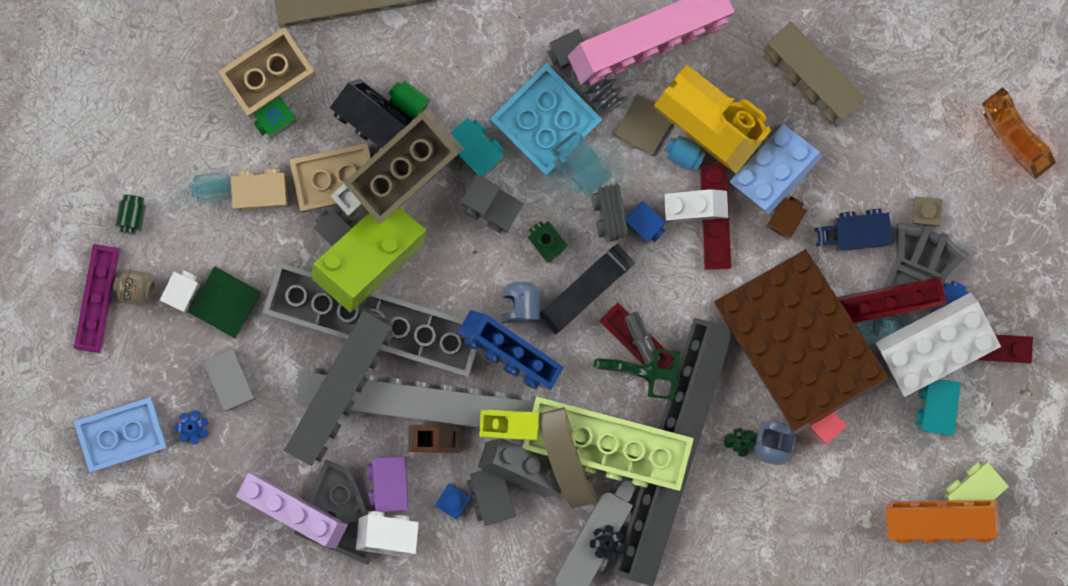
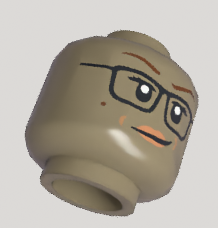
(134, 287)

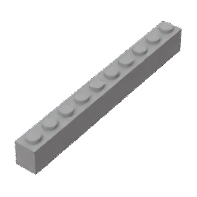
(418, 400)

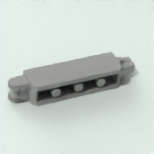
(581, 561)

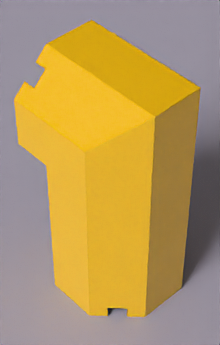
(712, 119)

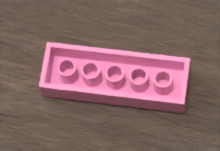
(646, 37)

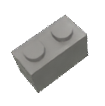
(230, 379)

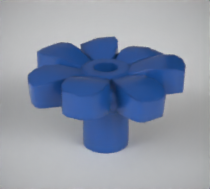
(198, 427)

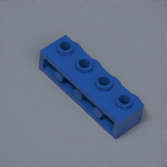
(509, 349)

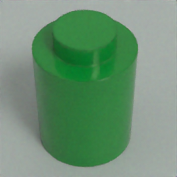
(408, 99)

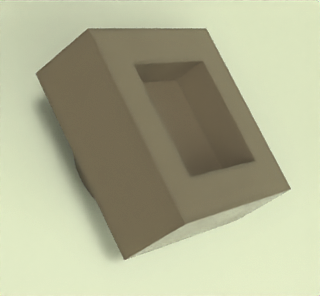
(927, 211)

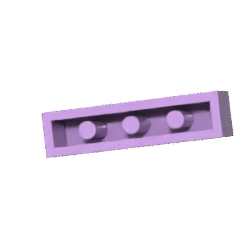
(292, 510)

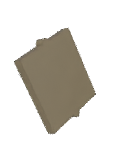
(643, 126)

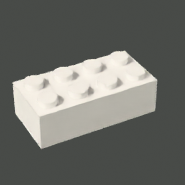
(938, 344)

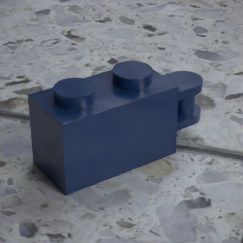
(857, 232)

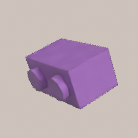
(390, 484)

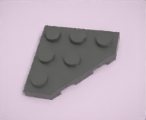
(340, 497)

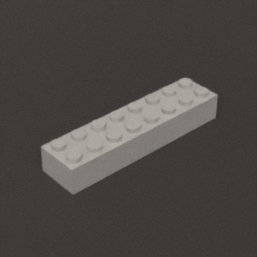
(419, 331)

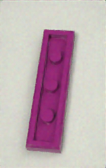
(97, 298)

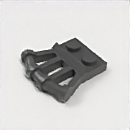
(908, 271)

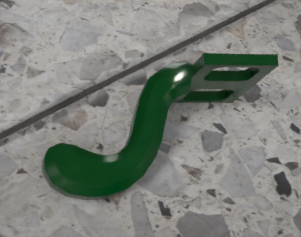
(649, 372)

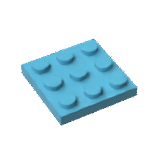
(544, 116)

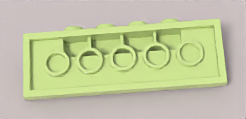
(621, 447)

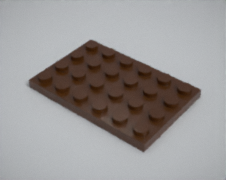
(801, 341)

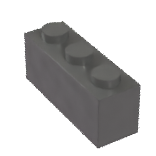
(519, 467)

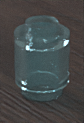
(210, 186)

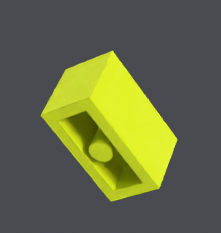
(509, 424)

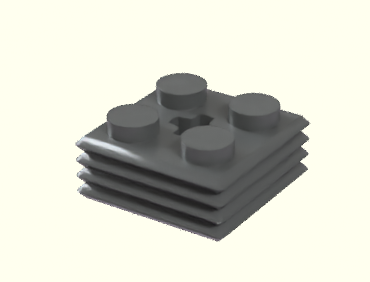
(611, 211)

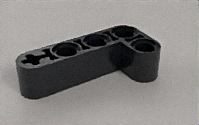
(586, 288)

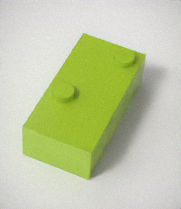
(367, 257)

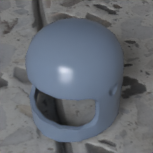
(525, 300)
(774, 442)

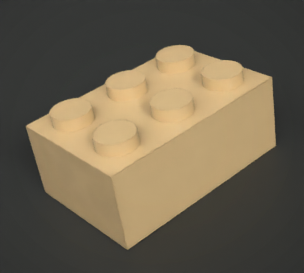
(267, 72)

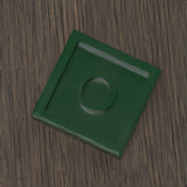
(225, 302)

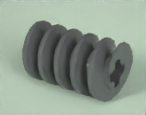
(605, 95)

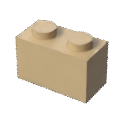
(260, 190)

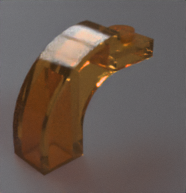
(1015, 135)

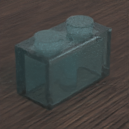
(581, 164)

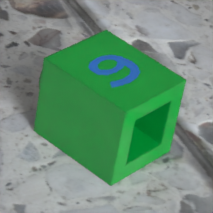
(274, 118)

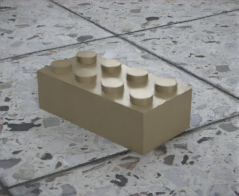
(812, 74)
(404, 166)

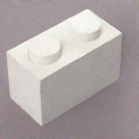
(696, 205)
(387, 535)

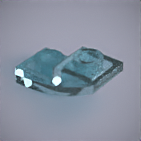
(881, 328)

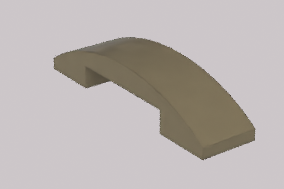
(565, 458)

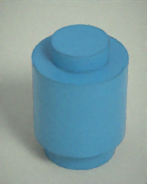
(684, 153)

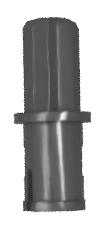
(640, 336)

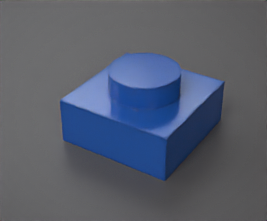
(452, 501)

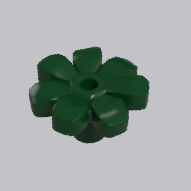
(740, 441)

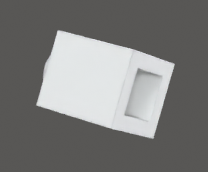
(181, 290)

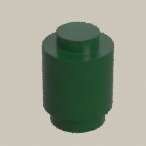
(130, 214)

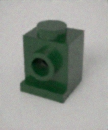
(546, 251)

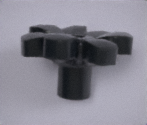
(602, 537)

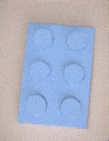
(776, 169)
(120, 434)

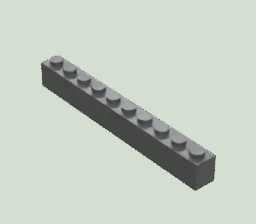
(685, 416)

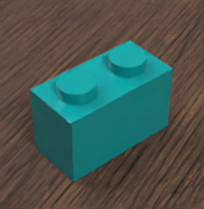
(479, 152)
(938, 407)

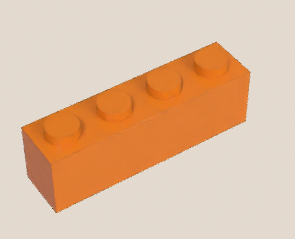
(943, 520)

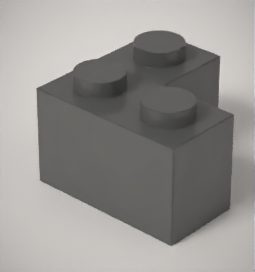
(492, 204)

